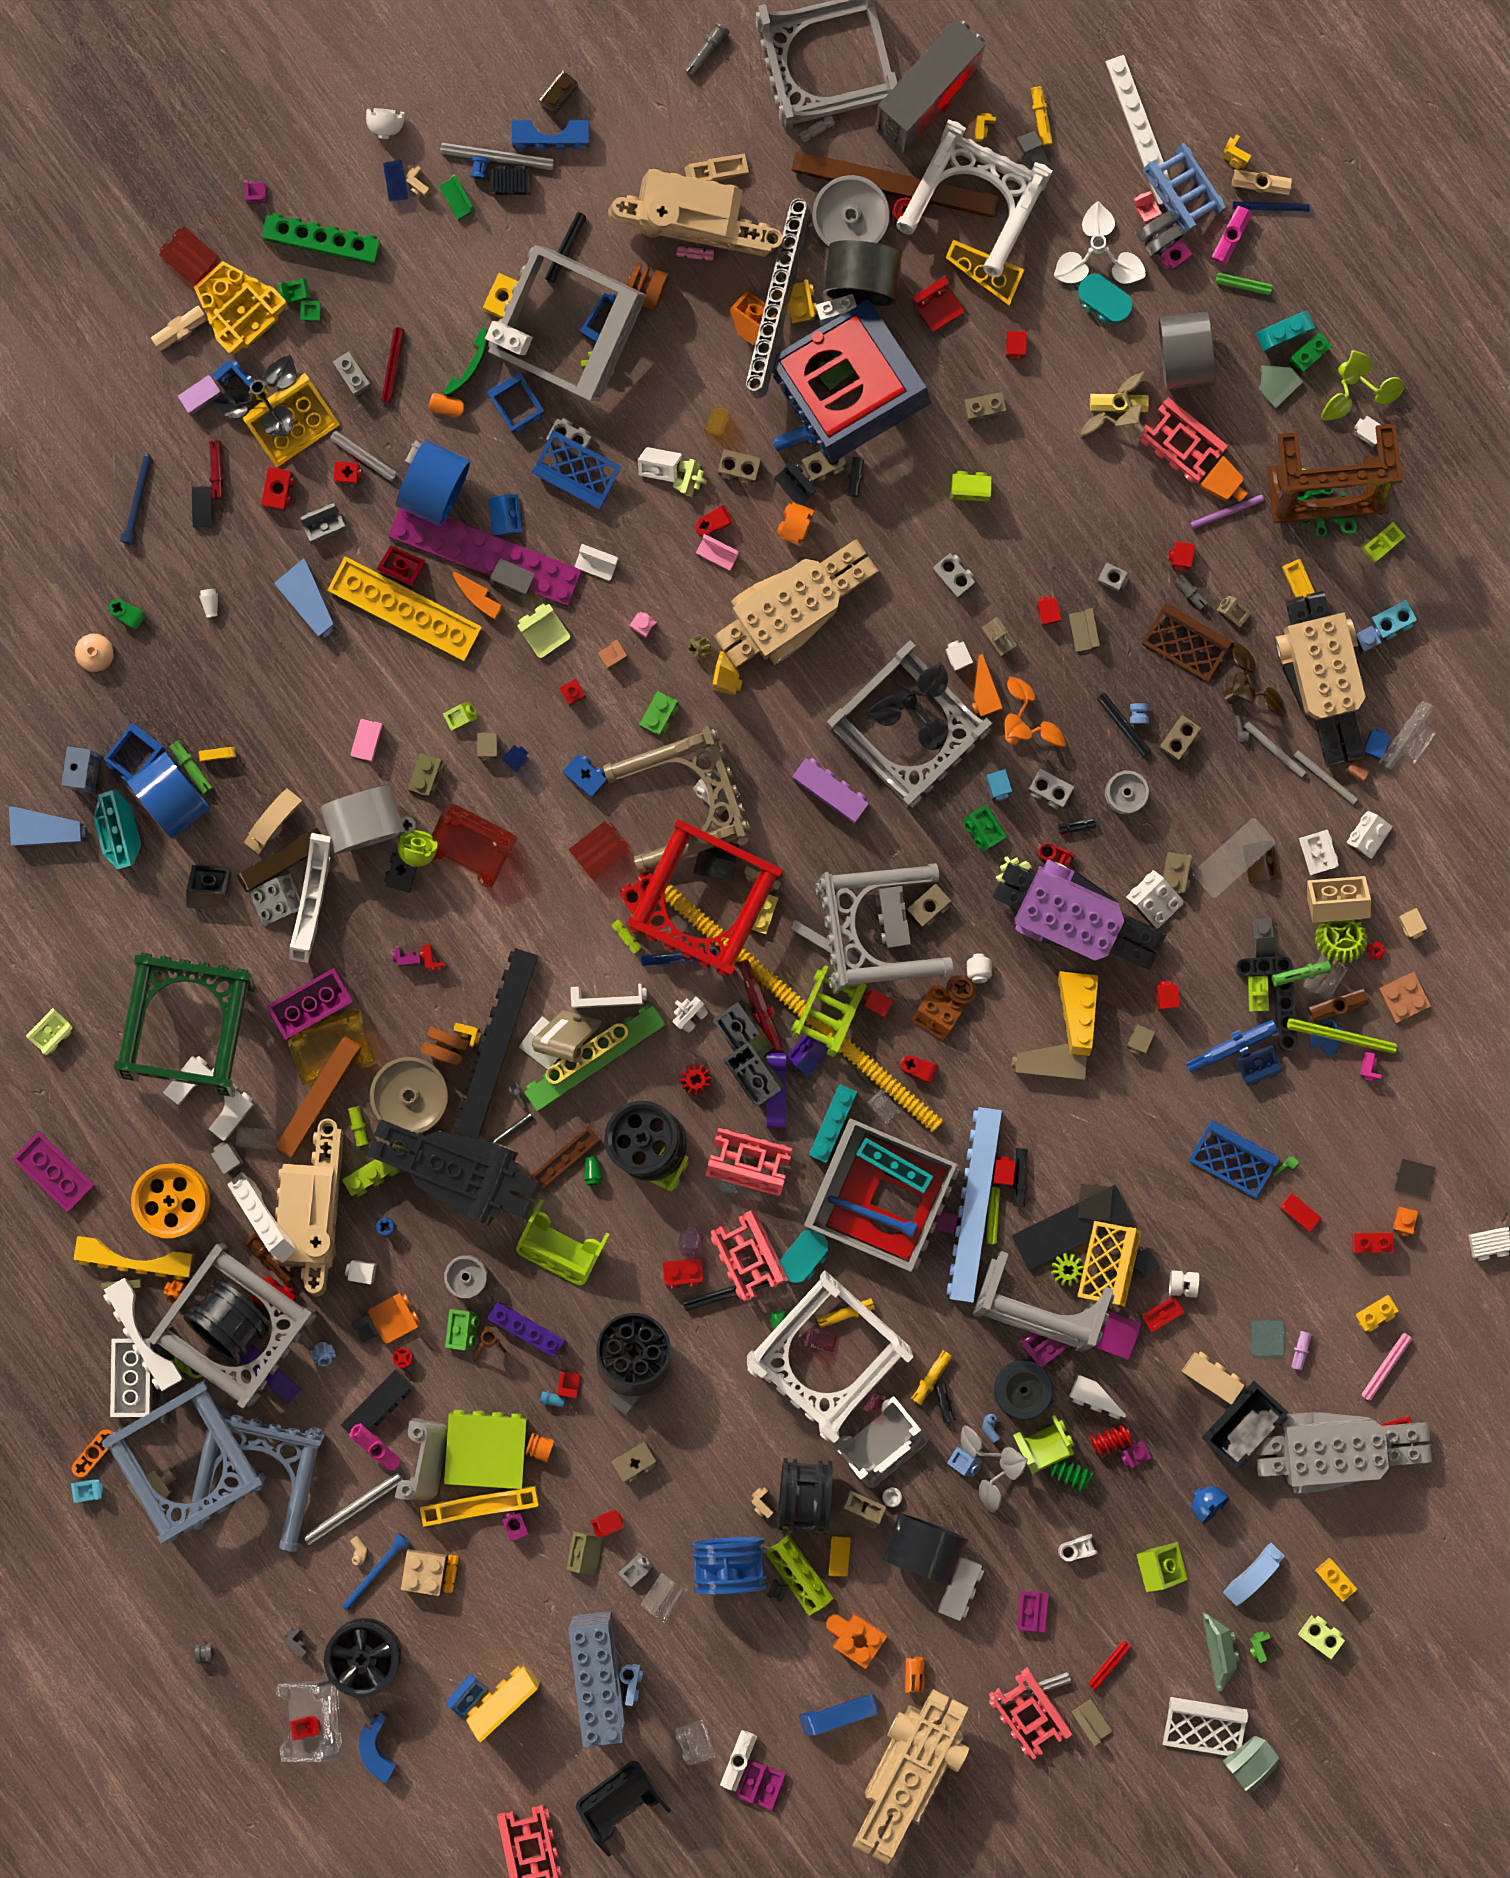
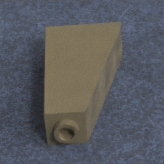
(1051, 1061)

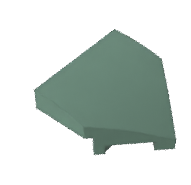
(1278, 383)

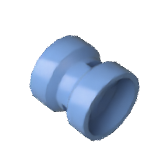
(1139, 718)

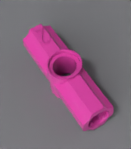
(1237, 225)
(382, 1453)

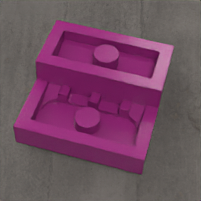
(1119, 1335)
(761, 1784)

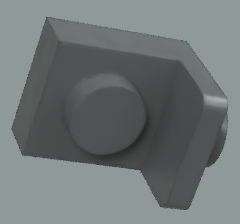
(298, 1645)

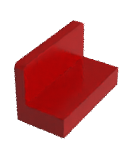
(1300, 1212)

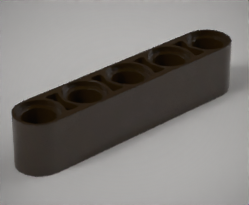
(276, 862)

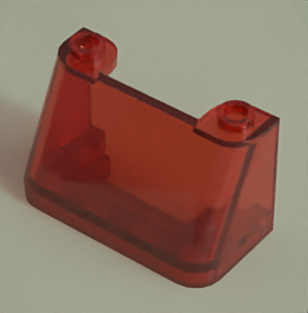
(473, 843)

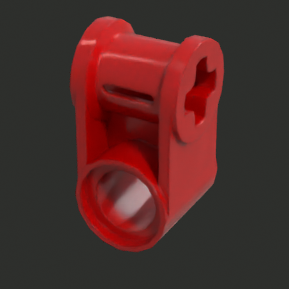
(716, 519)
(1058, 854)
(922, 1069)

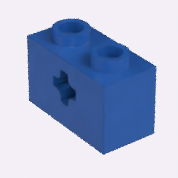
(591, 785)

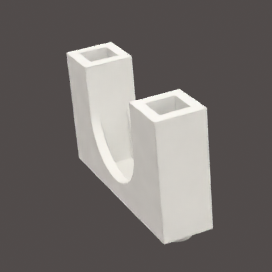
(234, 1108)

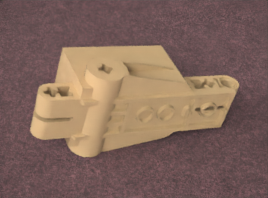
(694, 213)
(792, 606)
(310, 1208)

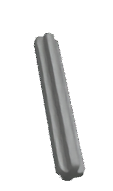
(363, 456)
(1046, 1685)

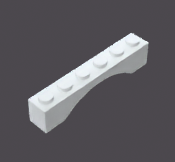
(270, 1232)
(123, 1300)

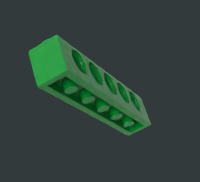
(367, 255)

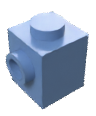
(1368, 638)

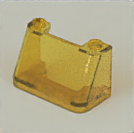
(316, 1043)

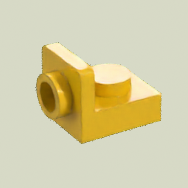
(980, 129)
(465, 1030)

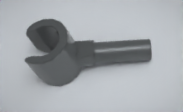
(1242, 736)
(516, 1092)

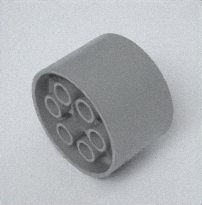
(362, 819)

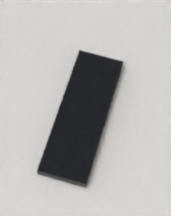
(1064, 1232)

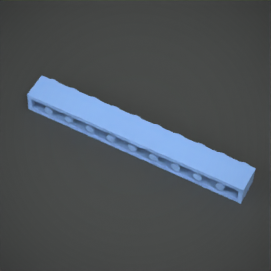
(975, 1204)

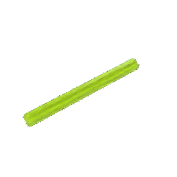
(1342, 1036)

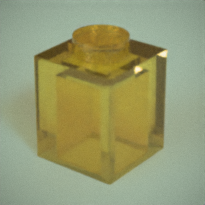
(717, 421)

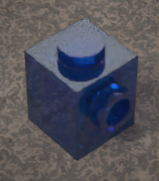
(516, 758)

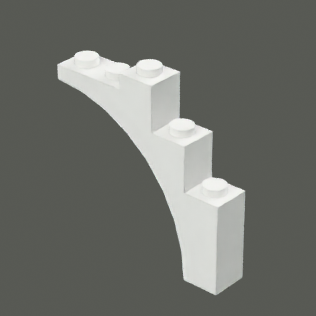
(311, 898)

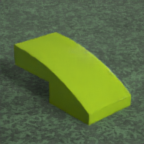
(1383, 542)

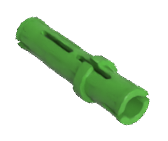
(191, 768)
(1279, 979)

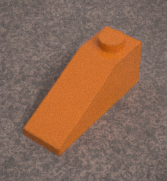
(985, 695)

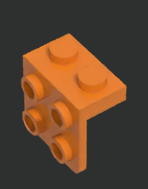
(394, 1317)

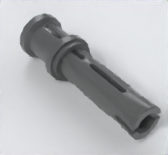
(711, 41)

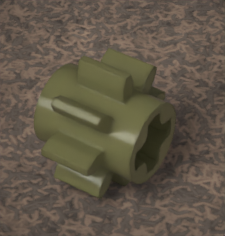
(699, 646)

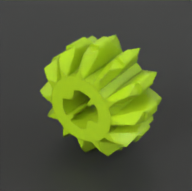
(1066, 1276)

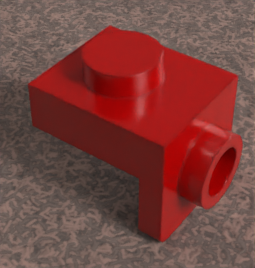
(427, 956)
(304, 1727)

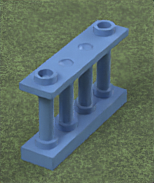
(1169, 197)

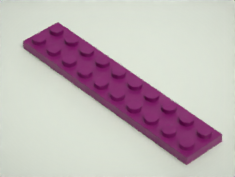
(482, 552)

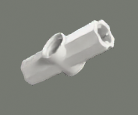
(734, 1772)

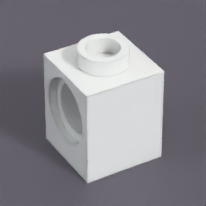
(1366, 430)
(958, 655)

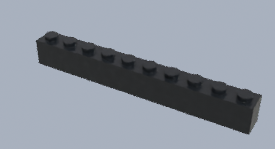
(496, 1044)

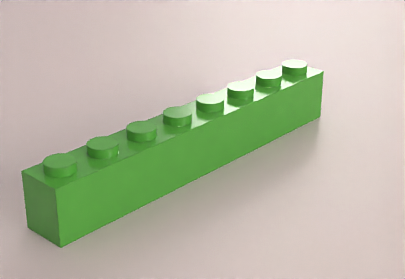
(638, 1028)

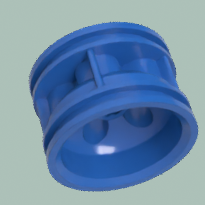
(729, 1565)

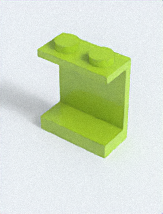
(1045, 1446)

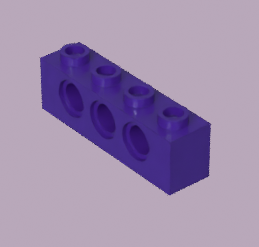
(526, 1329)

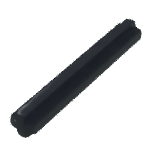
(566, 245)
(1123, 724)

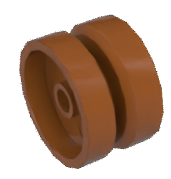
(444, 1046)

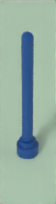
(908, 1227)
(399, 1543)

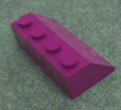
(309, 1003)

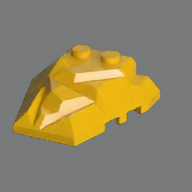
(238, 306)

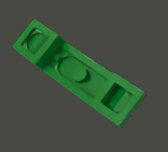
(456, 384)

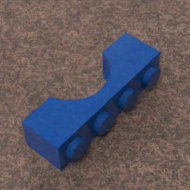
(574, 135)

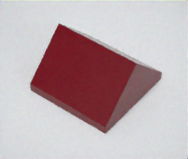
(401, 566)

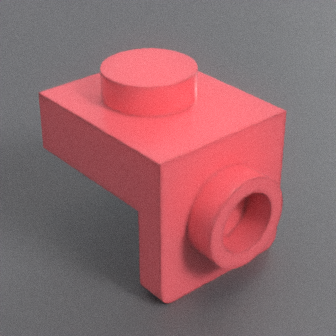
(1147, 207)

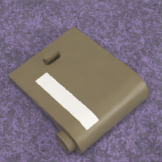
(565, 1036)

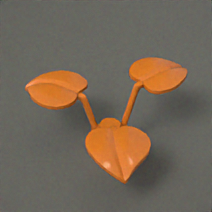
(1017, 730)

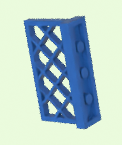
(571, 484)
(1241, 1143)

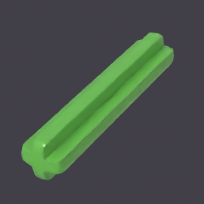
(1243, 283)

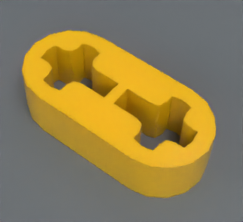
(217, 754)

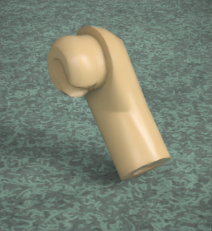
(360, 1551)

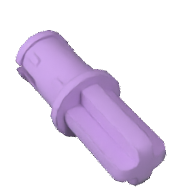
(1301, 1350)

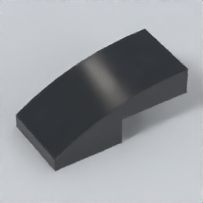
(201, 506)

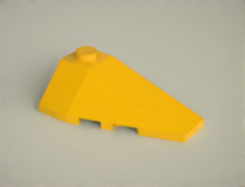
(726, 676)

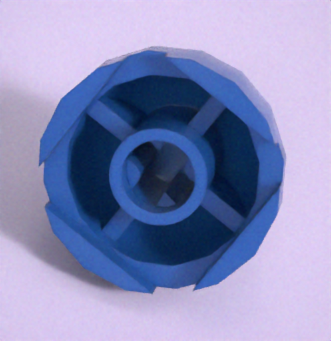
(1208, 1502)

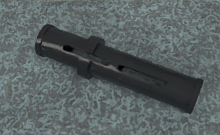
(1020, 1177)

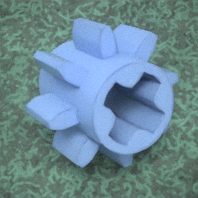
(323, 1354)

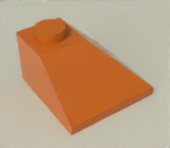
(748, 315)

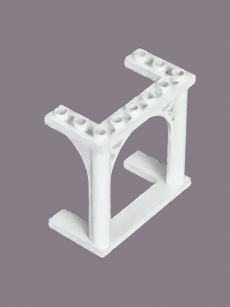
(830, 1420)

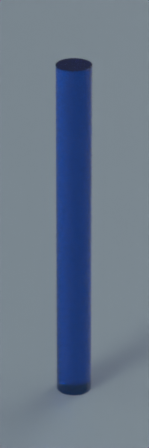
(1272, 206)

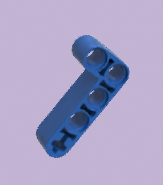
(839, 1715)

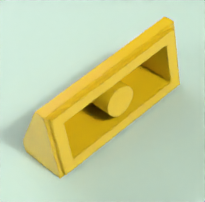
(839, 1556)

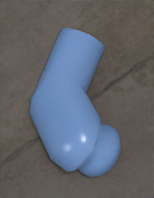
(988, 1427)

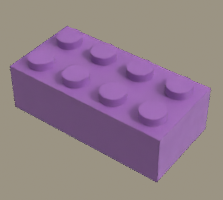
(829, 790)

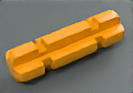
(450, 1573)

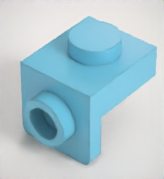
(86, 1490)

